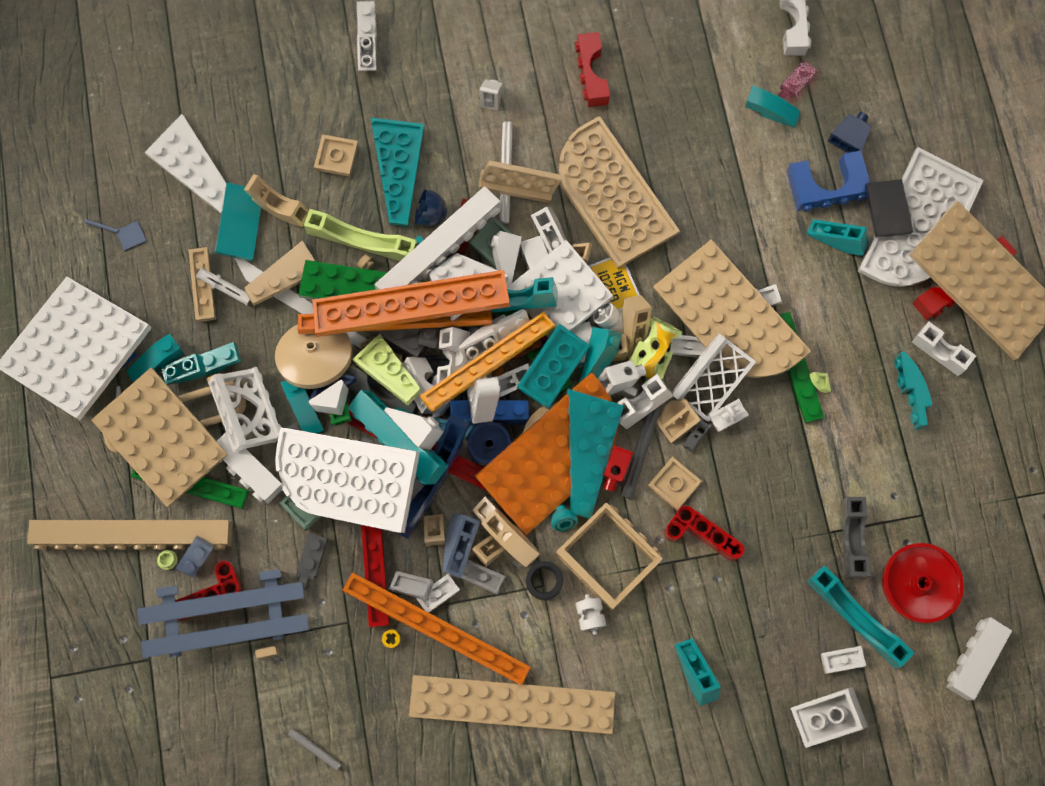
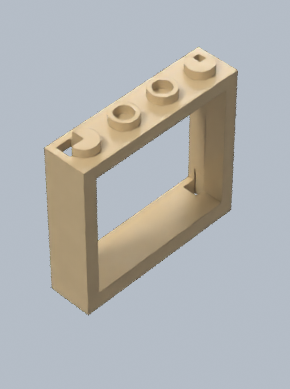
(626, 527)

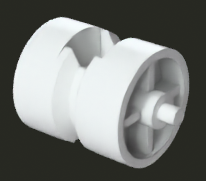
(609, 318)
(590, 613)

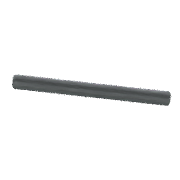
(640, 453)

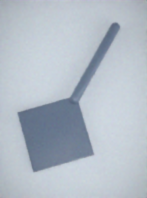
(129, 235)

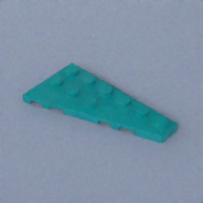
(590, 443)

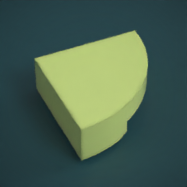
(821, 381)

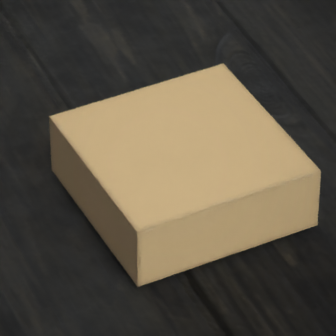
(267, 652)

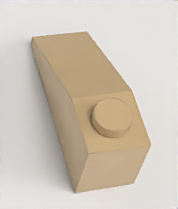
(636, 321)

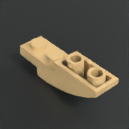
(506, 533)

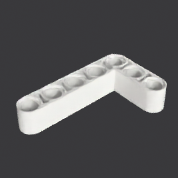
(483, 399)

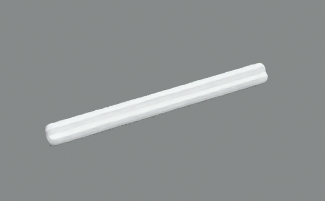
(506, 158)

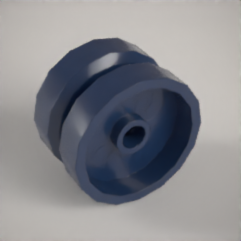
(482, 434)

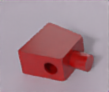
(619, 458)

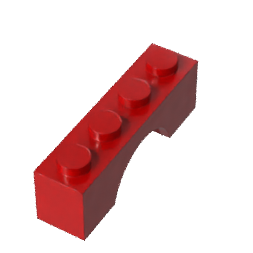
(596, 88)

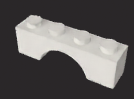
(796, 39)

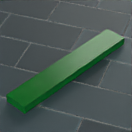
(215, 491)

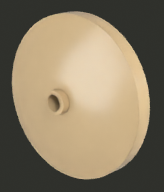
(313, 360)

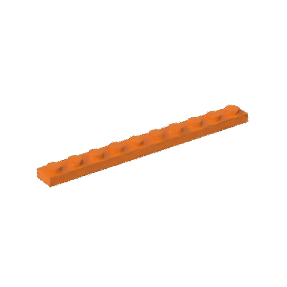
(306, 322)
(436, 629)

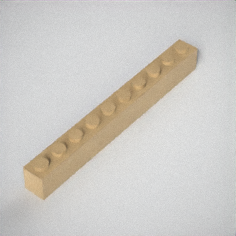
(127, 533)

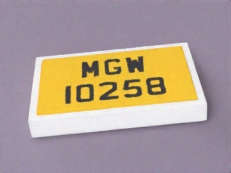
(616, 280)

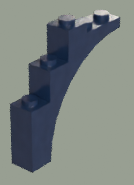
(448, 450)

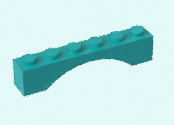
(876, 635)

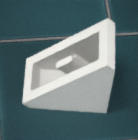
(331, 400)

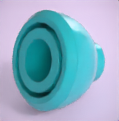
(563, 519)

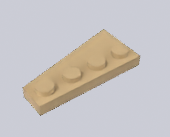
(280, 276)

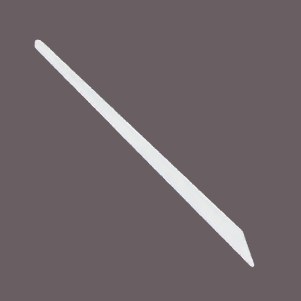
(291, 298)

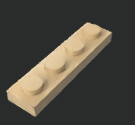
(202, 292)

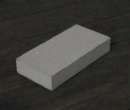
(411, 585)

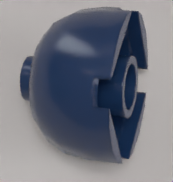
(430, 209)

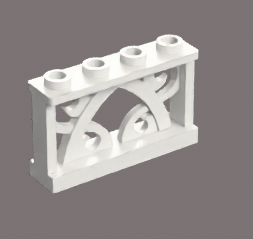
(257, 396)

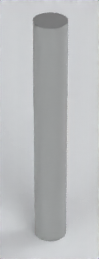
(314, 749)

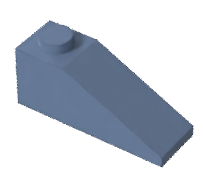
(458, 543)

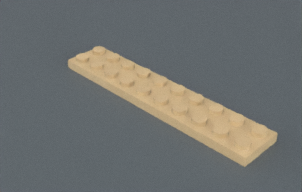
(512, 704)

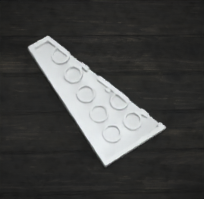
(187, 161)

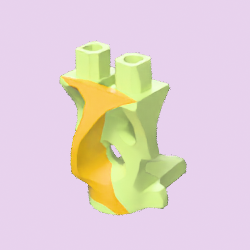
(664, 334)

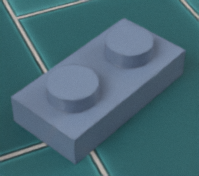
(195, 556)

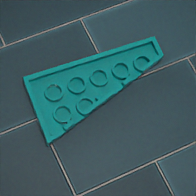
(398, 156)

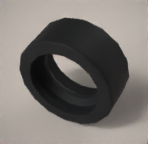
(559, 580)

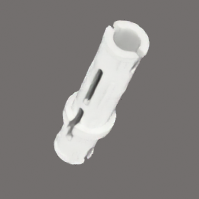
(204, 274)

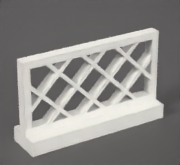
(700, 366)

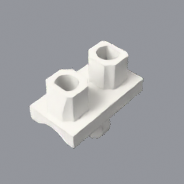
(728, 415)

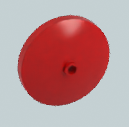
(940, 580)

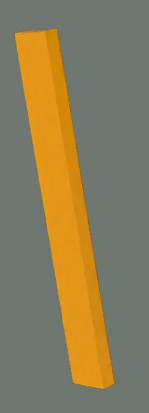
(487, 362)

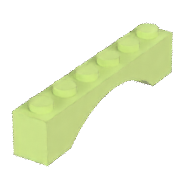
(332, 229)

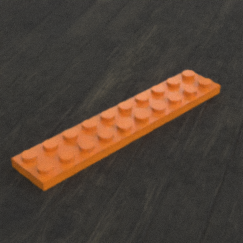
(410, 303)

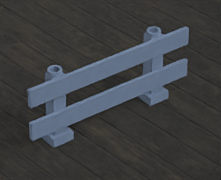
(171, 611)

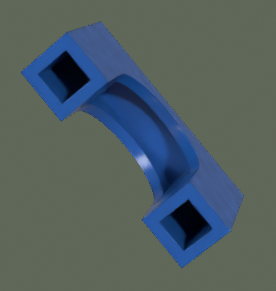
(809, 195)

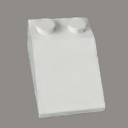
(829, 717)

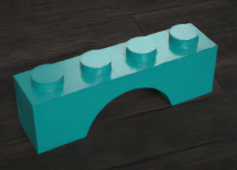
(540, 294)

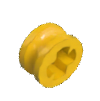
(397, 638)

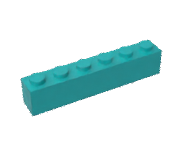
(370, 411)

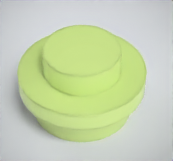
(167, 559)

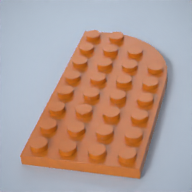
(535, 469)

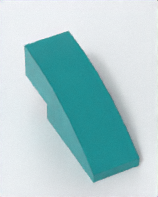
(772, 107)

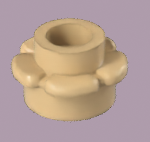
(365, 262)

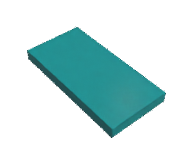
(237, 224)
(553, 366)

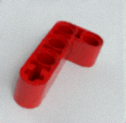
(706, 537)
(220, 588)

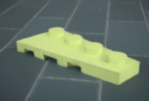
(382, 365)

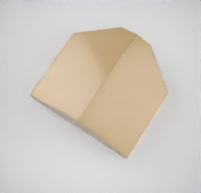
(677, 419)

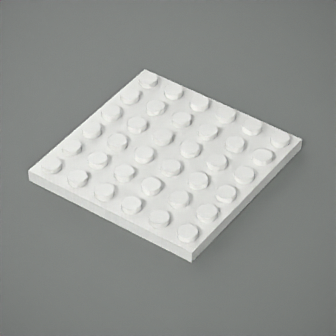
(73, 347)

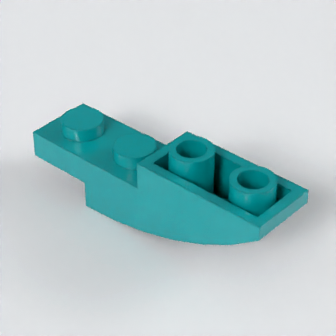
(201, 365)
(912, 382)

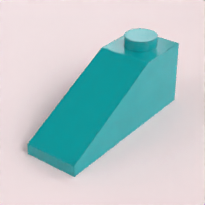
(844, 237)
(601, 352)
(158, 355)
(302, 409)
(697, 672)

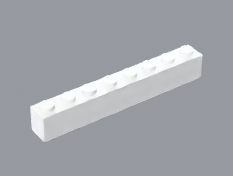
(443, 241)

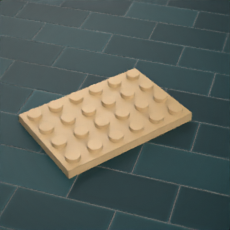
(159, 437)

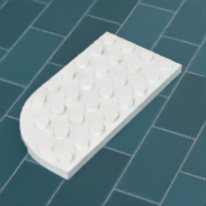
(930, 191)
(347, 478)

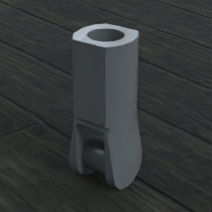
(695, 436)

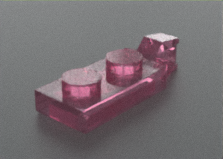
(797, 80)

